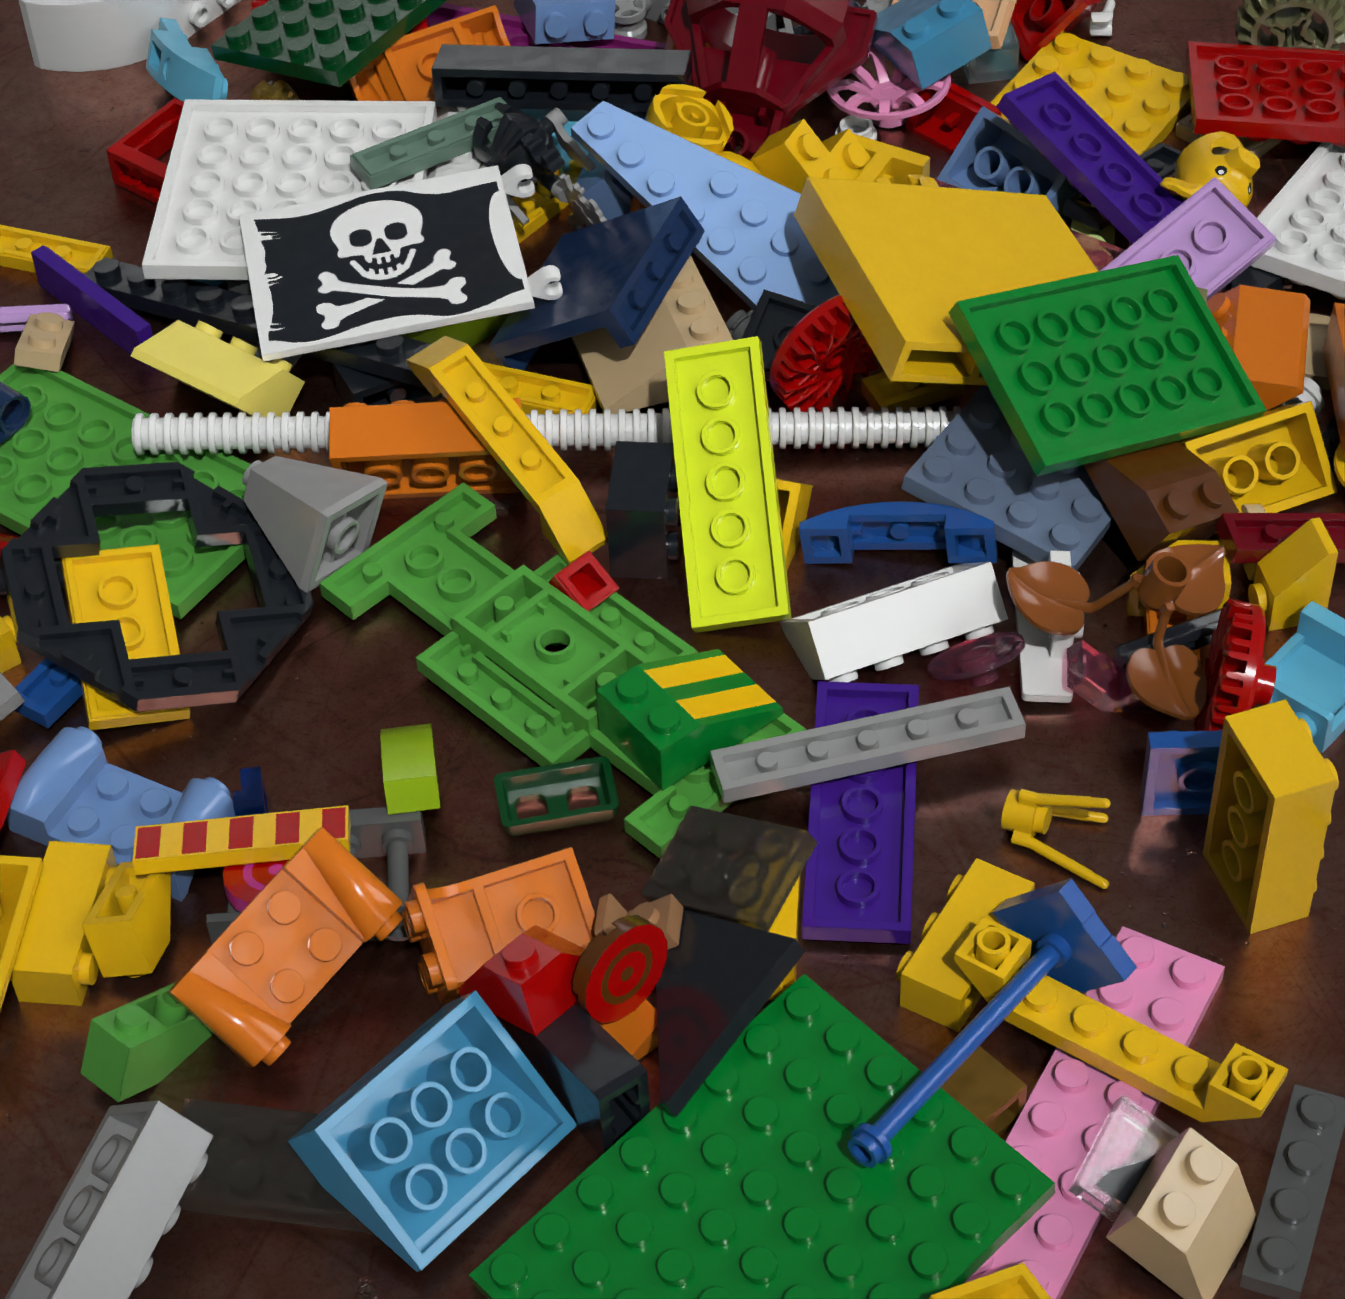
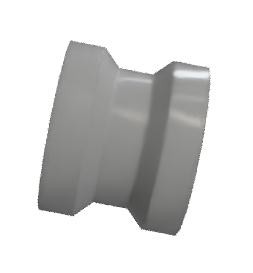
(630, 18)

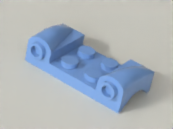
(83, 799)

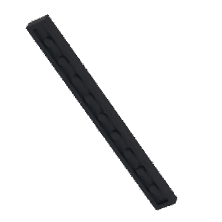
(235, 316)

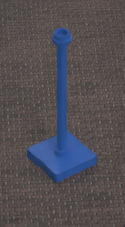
(1066, 945)

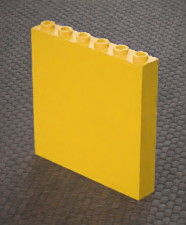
(917, 250)

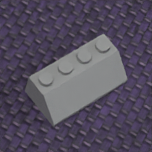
(115, 1206)

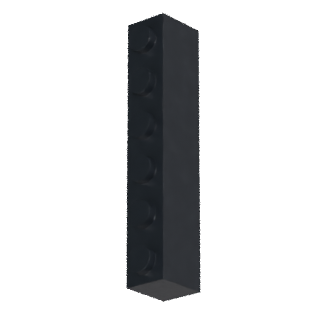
(556, 76)

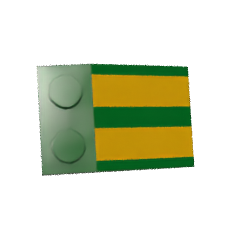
(679, 710)

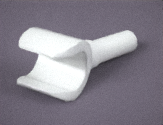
(1101, 22)

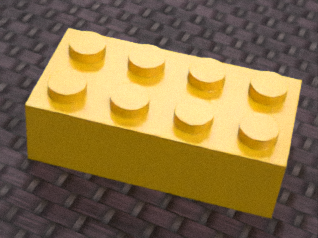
(1269, 815)

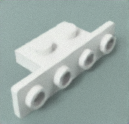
(1045, 655)

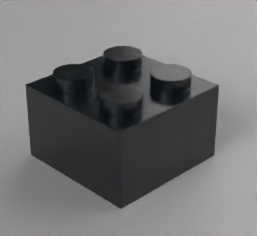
(643, 511)

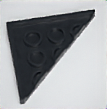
(711, 995)

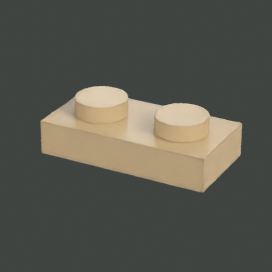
(44, 342)

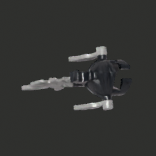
(530, 142)

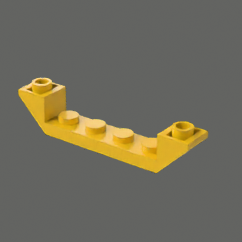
(514, 443)
(1116, 1042)

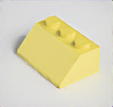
(221, 369)

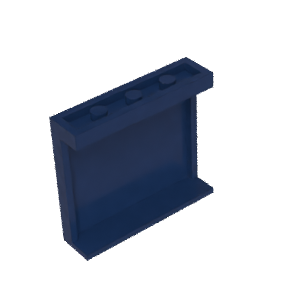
(609, 279)

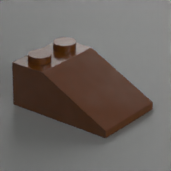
(1161, 496)

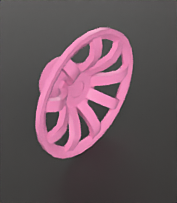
(887, 97)

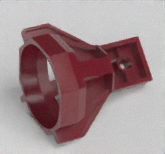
(766, 72)

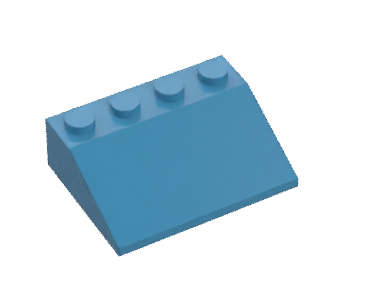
(435, 1131)

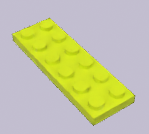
(727, 485)

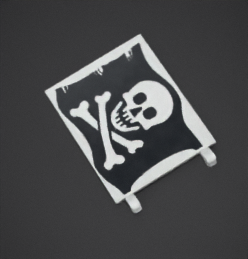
(389, 262)

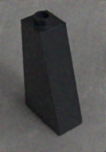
(588, 1074)

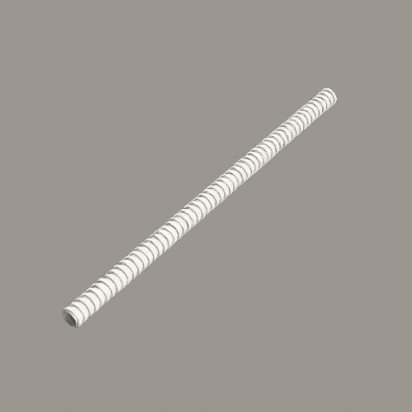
(559, 430)

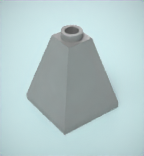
(313, 514)

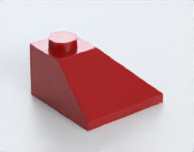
(1041, 21)
(528, 979)

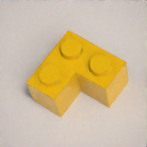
(798, 154)

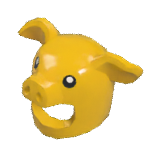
(1199, 165)

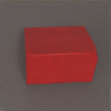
(585, 582)

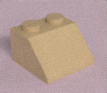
(1187, 1216)

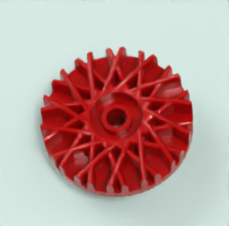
(820, 358)
(1236, 668)

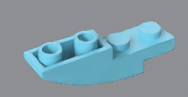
(183, 69)

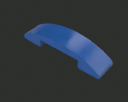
(898, 526)

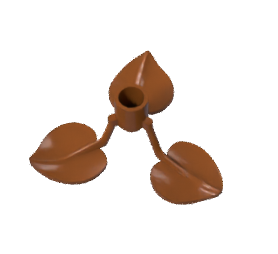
(1173, 578)

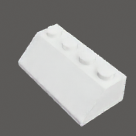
(897, 621)

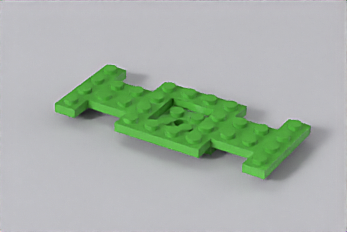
(508, 620)

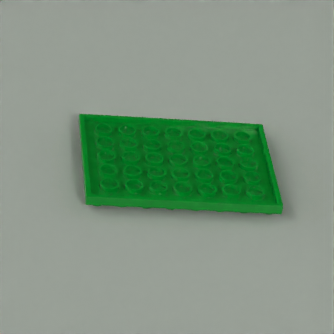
(760, 1186)

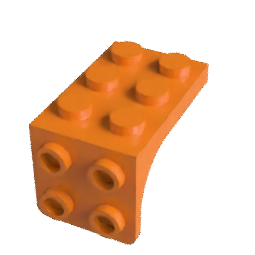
(477, 918)

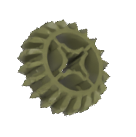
(1291, 23)

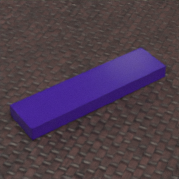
(90, 300)

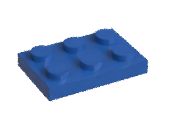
(1179, 772)

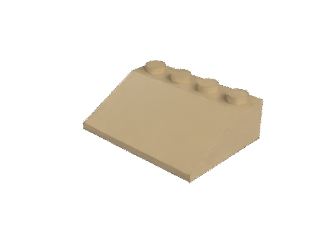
(637, 373)

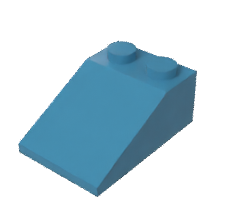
(931, 37)

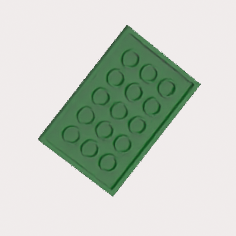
(1106, 363)

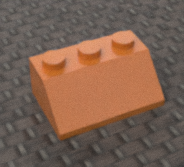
(1267, 337)

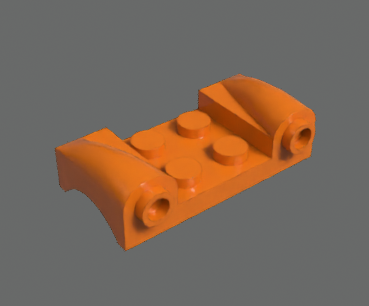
(405, 67)
(286, 948)

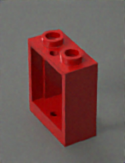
(136, 154)

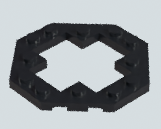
(98, 649)

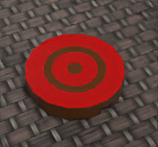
(620, 969)

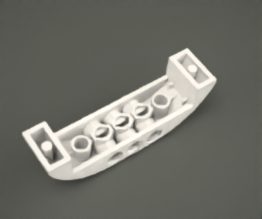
(106, 32)

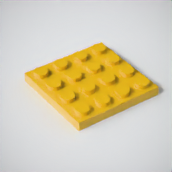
(1127, 92)

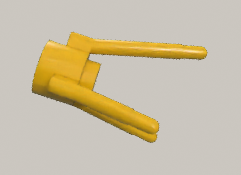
(1032, 812)

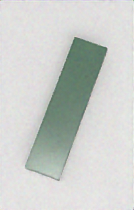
(423, 146)

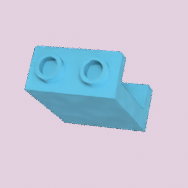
(1313, 673)

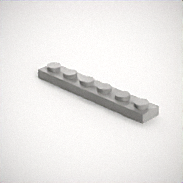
(867, 744)

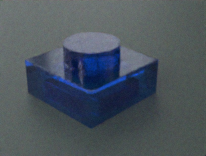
(252, 796)

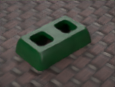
(553, 786)

